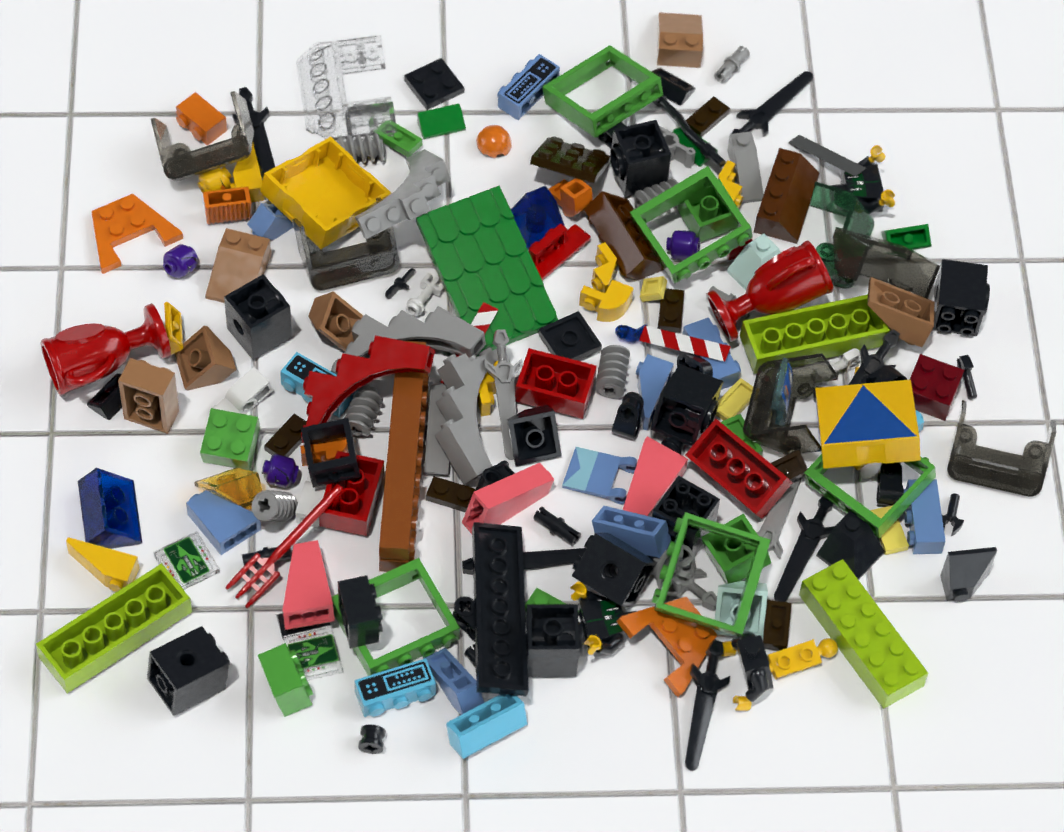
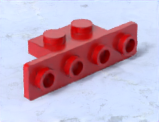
(557, 247)

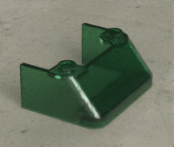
(857, 220)

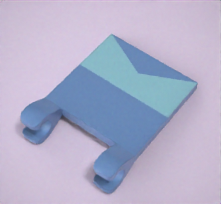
(595, 474)

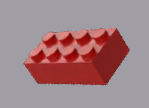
(739, 468)

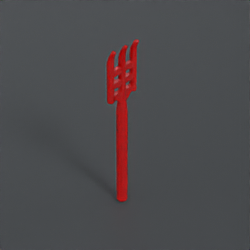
(268, 564)

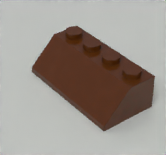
(786, 197)
(614, 224)

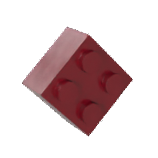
(935, 386)

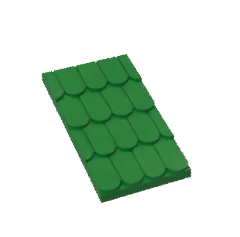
(488, 262)

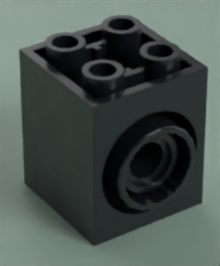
(639, 156)
(960, 297)
(258, 316)
(687, 405)
(687, 498)
(598, 567)
(553, 640)
(188, 670)

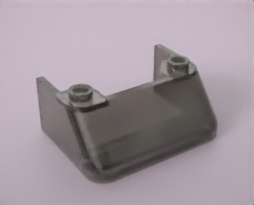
(182, 163)
(883, 260)
(348, 264)
(760, 418)
(996, 468)

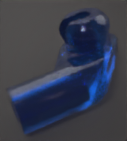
(628, 333)

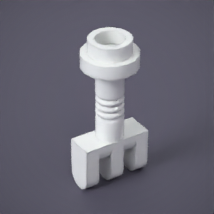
(415, 305)
(849, 362)

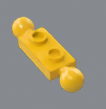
(800, 657)

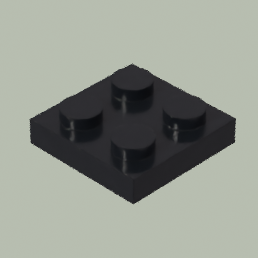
(434, 84)
(570, 337)

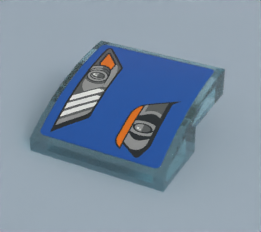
(782, 391)

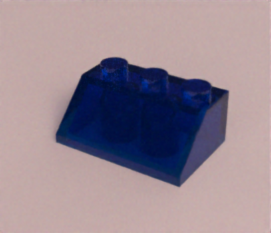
(109, 509)

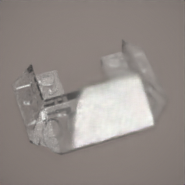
(324, 91)

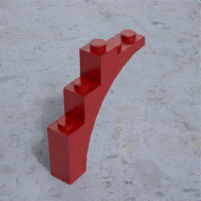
(386, 358)

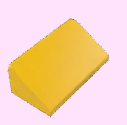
(173, 327)

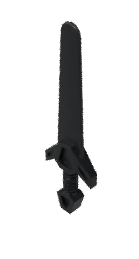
(760, 117)
(260, 139)
(874, 362)
(810, 535)
(538, 559)
(706, 692)

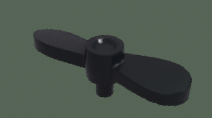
(399, 283)

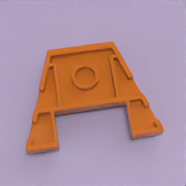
(124, 221)
(682, 638)

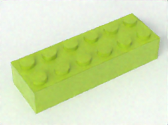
(817, 329)
(114, 628)
(863, 634)

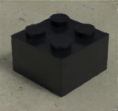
(359, 611)

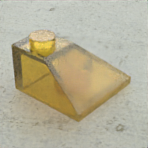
(233, 485)

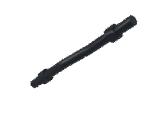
(706, 149)

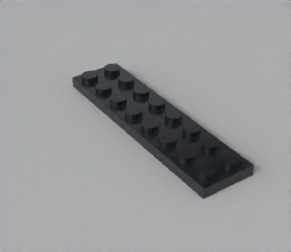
(499, 609)

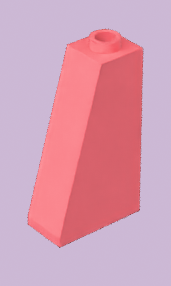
(653, 476)
(508, 496)
(307, 588)

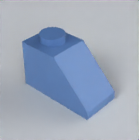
(269, 222)

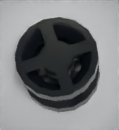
(371, 739)

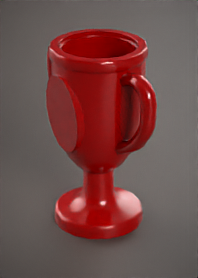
(777, 287)
(97, 350)

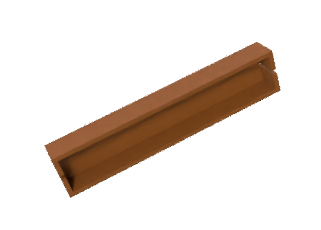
(403, 469)

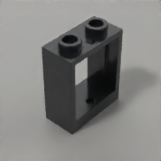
(345, 467)

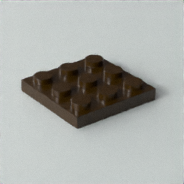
(571, 159)

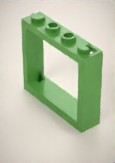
(617, 110)
(675, 196)
(816, 480)
(750, 586)
(420, 648)

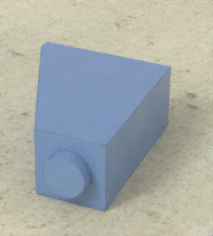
(221, 520)

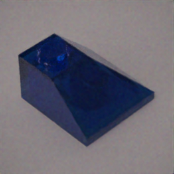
(536, 214)

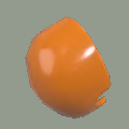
(494, 141)

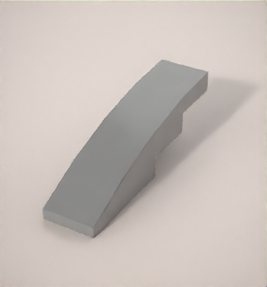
(435, 458)

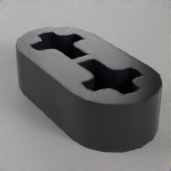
(695, 362)

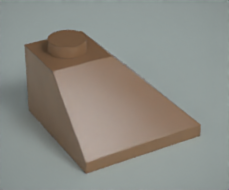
(334, 318)
(204, 360)

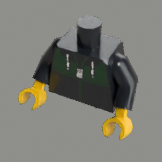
(868, 184)
(599, 620)
(754, 667)

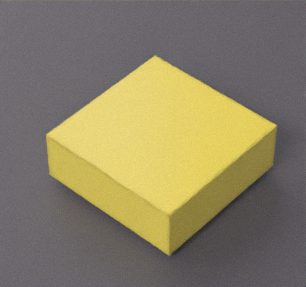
(653, 288)

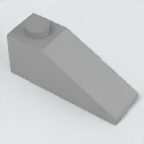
(744, 153)

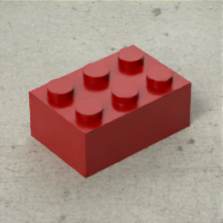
(555, 382)
(356, 504)

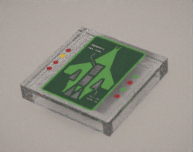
(188, 560)
(316, 652)

